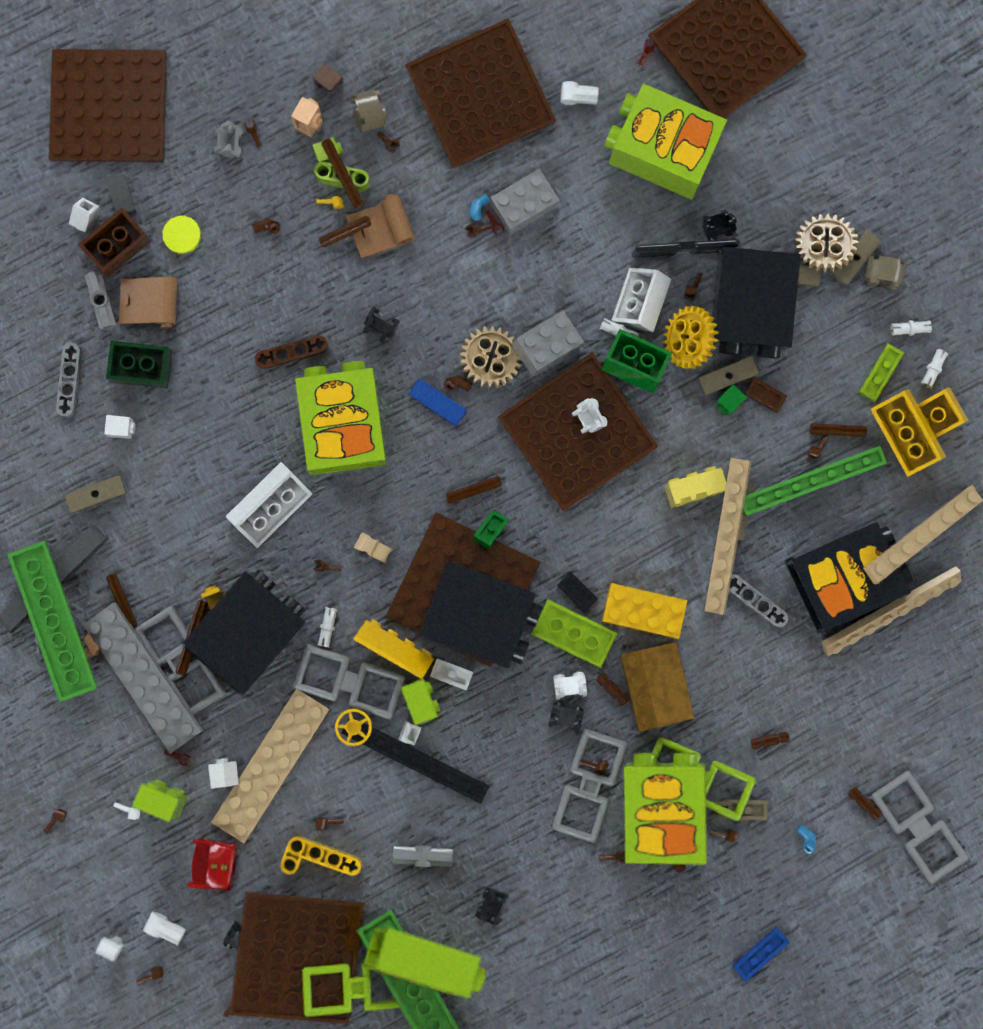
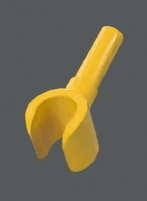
(336, 201)

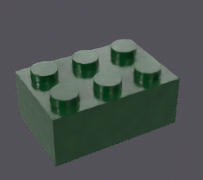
(139, 364)

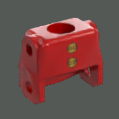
(213, 864)

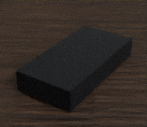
(577, 592)

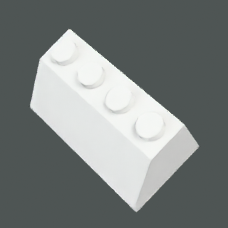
(269, 505)

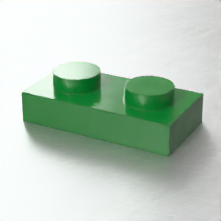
(490, 529)

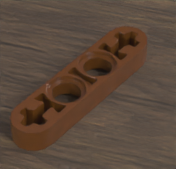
(290, 349)

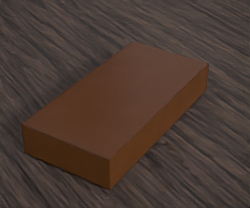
(765, 395)

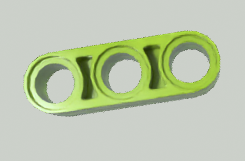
(332, 178)

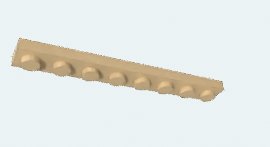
(922, 534)
(727, 536)
(891, 611)

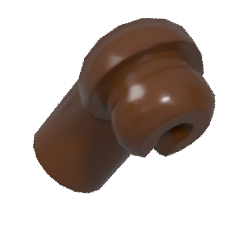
(456, 382)

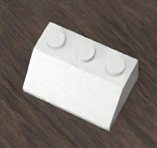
(641, 299)

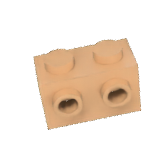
(307, 116)

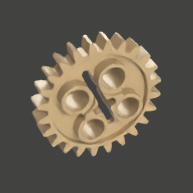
(845, 243)
(474, 351)

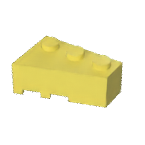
(695, 486)

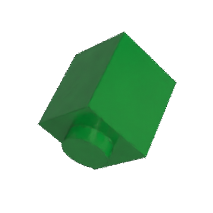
(730, 401)

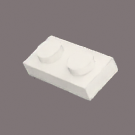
(451, 674)

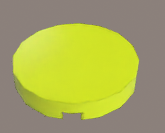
(181, 234)

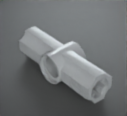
(98, 289)
(422, 856)

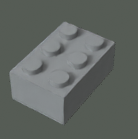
(524, 201)
(547, 343)

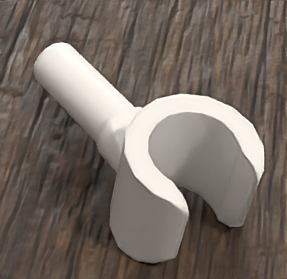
(133, 813)

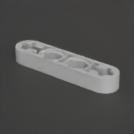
(68, 380)
(757, 598)

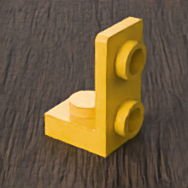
(213, 595)

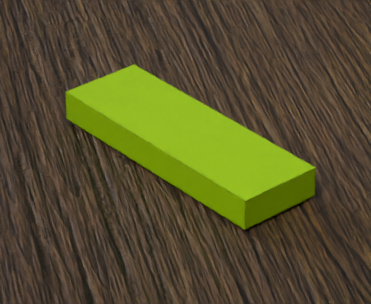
(881, 372)

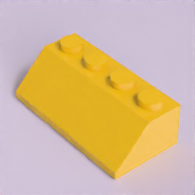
(394, 649)

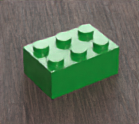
(636, 361)

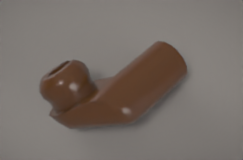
(268, 225)

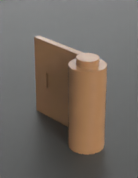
(388, 229)
(148, 301)

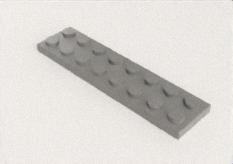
(143, 678)

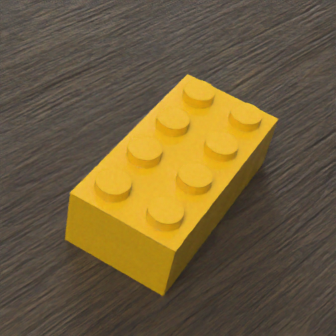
(908, 432)
(644, 611)

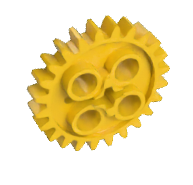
(690, 337)

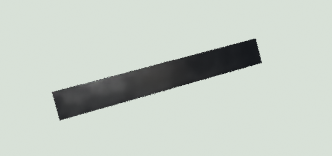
(422, 763)

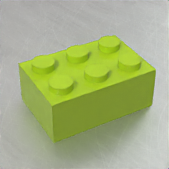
(420, 701)
(160, 800)

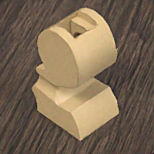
(372, 547)

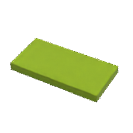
(574, 633)

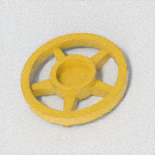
(353, 727)

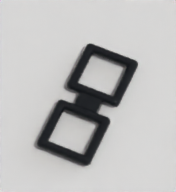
(692, 247)

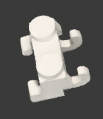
(590, 416)
(570, 685)

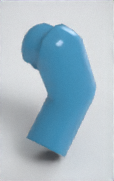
(476, 206)
(809, 839)

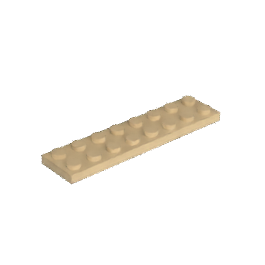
(270, 766)

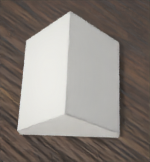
(409, 733)

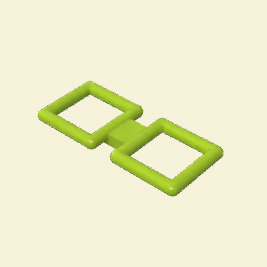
(750, 781)
(352, 989)

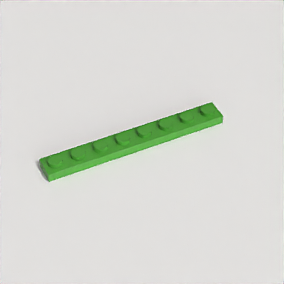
(813, 480)

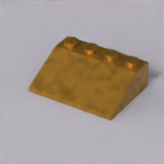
(656, 686)

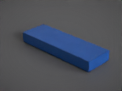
(437, 402)
(760, 954)

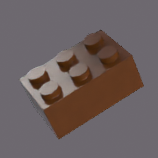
(114, 242)

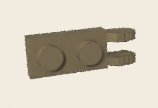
(753, 810)

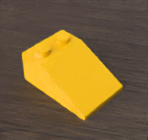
(943, 412)

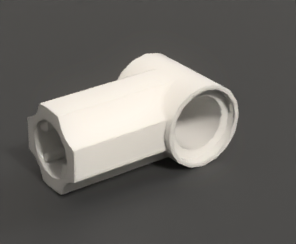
(574, 93)
(159, 926)
(110, 948)

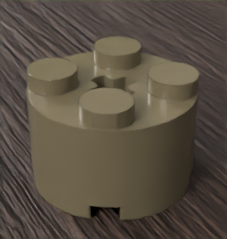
(368, 110)
(885, 271)

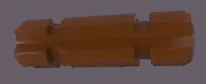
(612, 689)
(769, 740)
(865, 803)

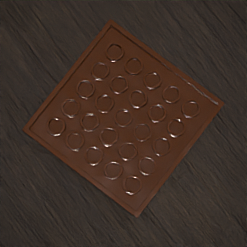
(727, 50)
(480, 93)
(107, 105)
(551, 437)
(453, 542)
(280, 940)

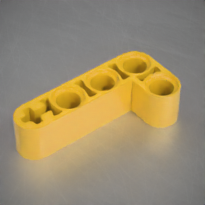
(326, 851)

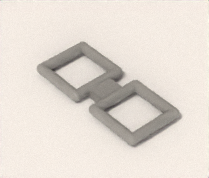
(173, 657)
(349, 681)
(589, 786)
(919, 827)

